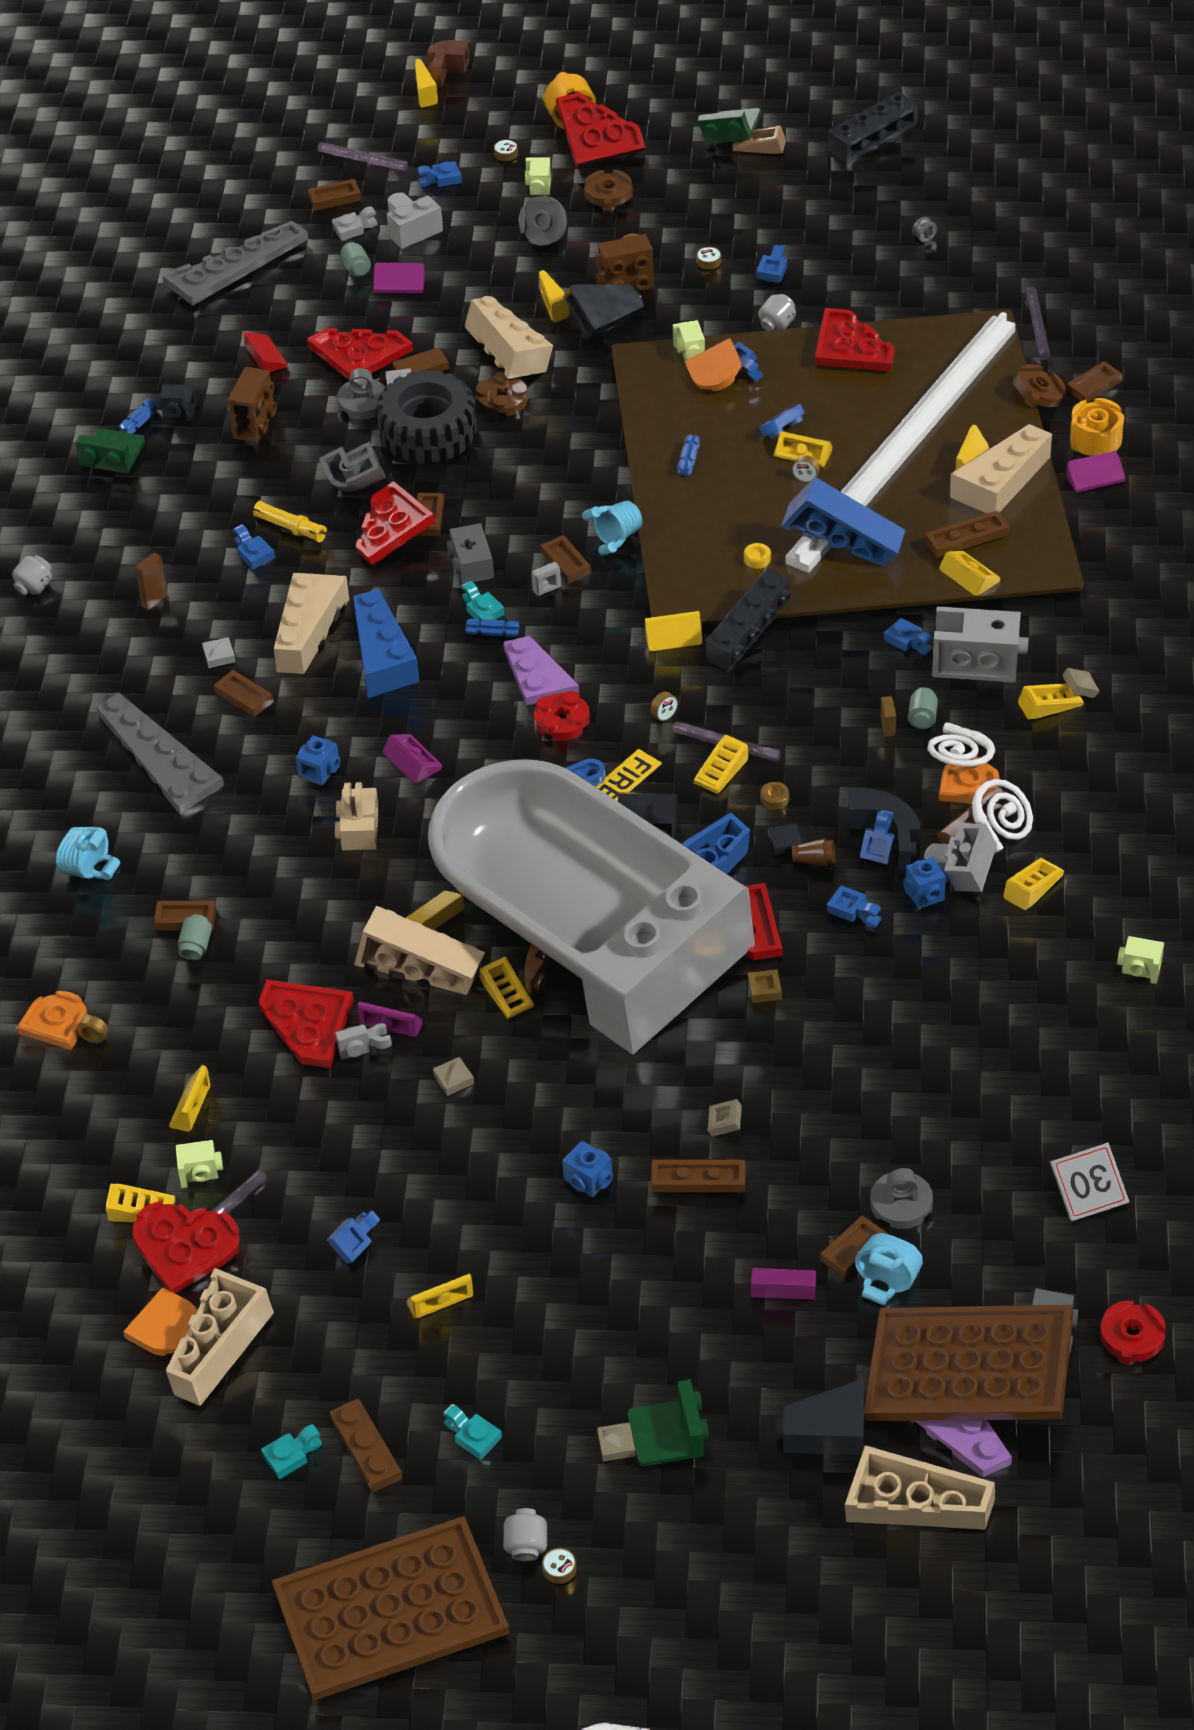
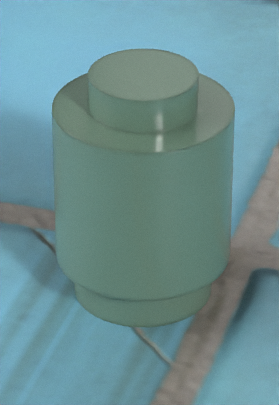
(355, 259)
(922, 708)
(194, 937)

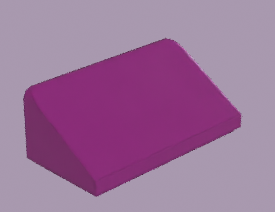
(399, 278)
(1095, 471)
(411, 757)
(394, 1020)
(783, 1283)

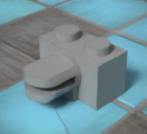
(412, 220)
(966, 856)

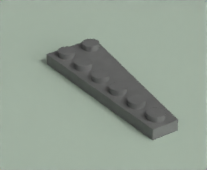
(171, 765)

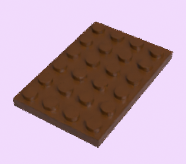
(969, 1363)
(389, 1608)

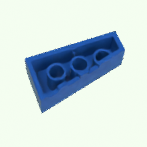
(843, 522)
(384, 649)
(721, 843)

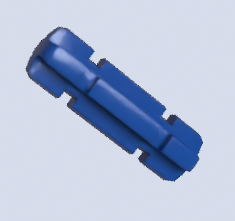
(139, 416)
(688, 455)
(492, 627)

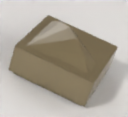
(1080, 682)
(453, 1076)
(724, 1117)
(616, 1442)

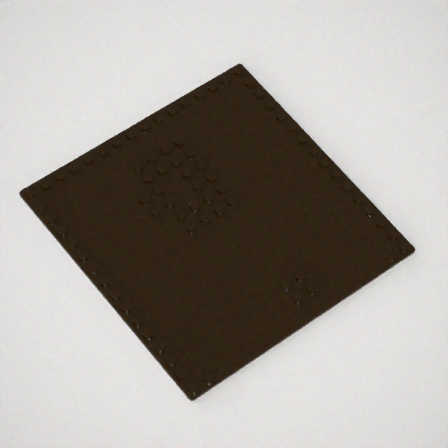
(740, 491)

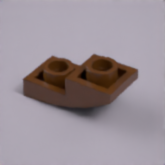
(535, 970)

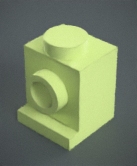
(538, 175)
(688, 339)
(1141, 958)
(198, 1162)

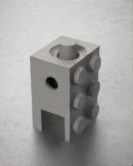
(977, 644)

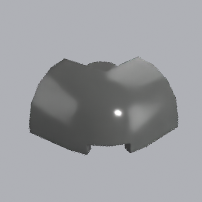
(353, 469)

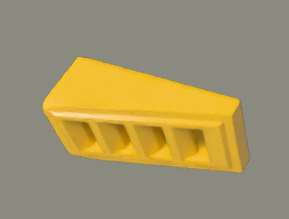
(425, 84)
(553, 298)
(1039, 701)
(729, 749)
(1030, 885)
(496, 969)
(128, 1195)

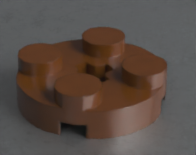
(608, 189)
(1039, 386)
(492, 394)

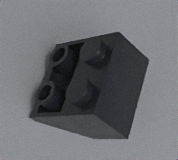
(655, 808)

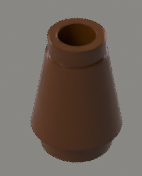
(815, 852)

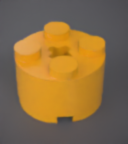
(564, 85)
(1096, 427)

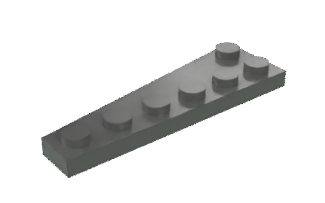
(218, 272)

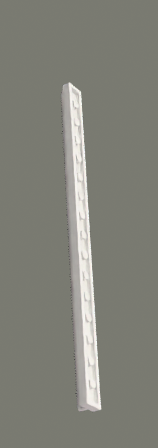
(912, 429)

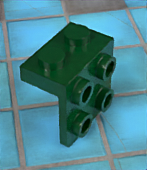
(729, 125)
(109, 450)
(669, 1429)

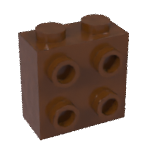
(626, 263)
(251, 404)

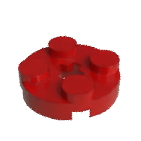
(568, 704)
(1132, 1347)

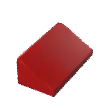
(264, 351)

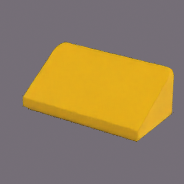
(792, 446)
(972, 447)
(968, 572)
(673, 631)
(438, 910)
(191, 1100)
(441, 1296)

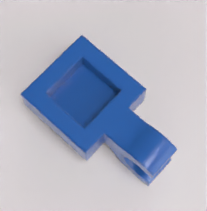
(442, 174)
(772, 267)
(747, 360)
(252, 551)
(907, 635)
(878, 842)
(852, 904)
(351, 1236)

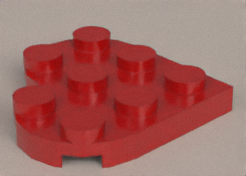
(184, 1243)

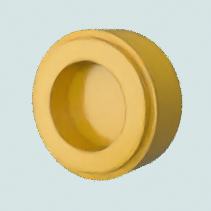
(757, 555)

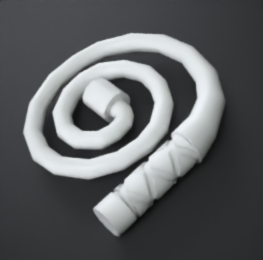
(956, 755)
(1005, 811)

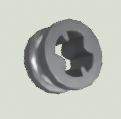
(924, 229)

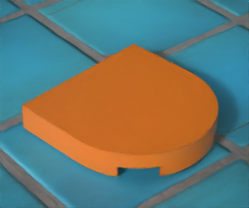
(715, 366)
(960, 783)
(54, 1019)
(161, 1323)

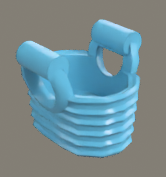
(614, 524)
(82, 850)
(889, 1261)

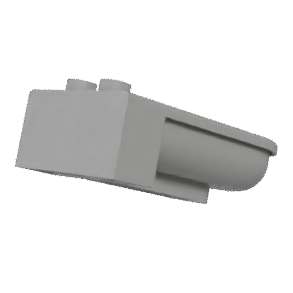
(592, 891)

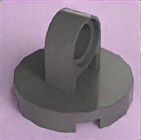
(542, 220)
(360, 395)
(901, 1199)

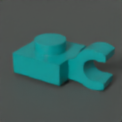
(479, 605)
(473, 1435)
(289, 1453)

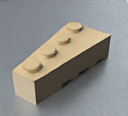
(507, 338)
(1002, 471)
(308, 613)
(417, 952)
(217, 1335)
(916, 1494)

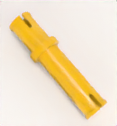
(297, 524)

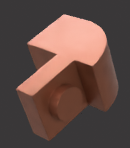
(447, 57)

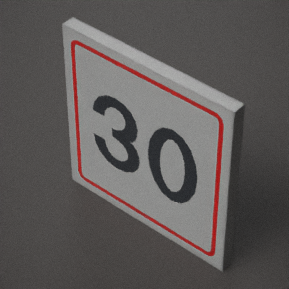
(1089, 1182)

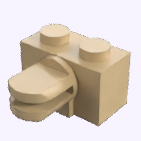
(357, 818)

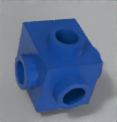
(317, 760)
(925, 882)
(587, 1169)

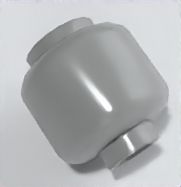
(777, 312)
(32, 575)
(525, 1535)

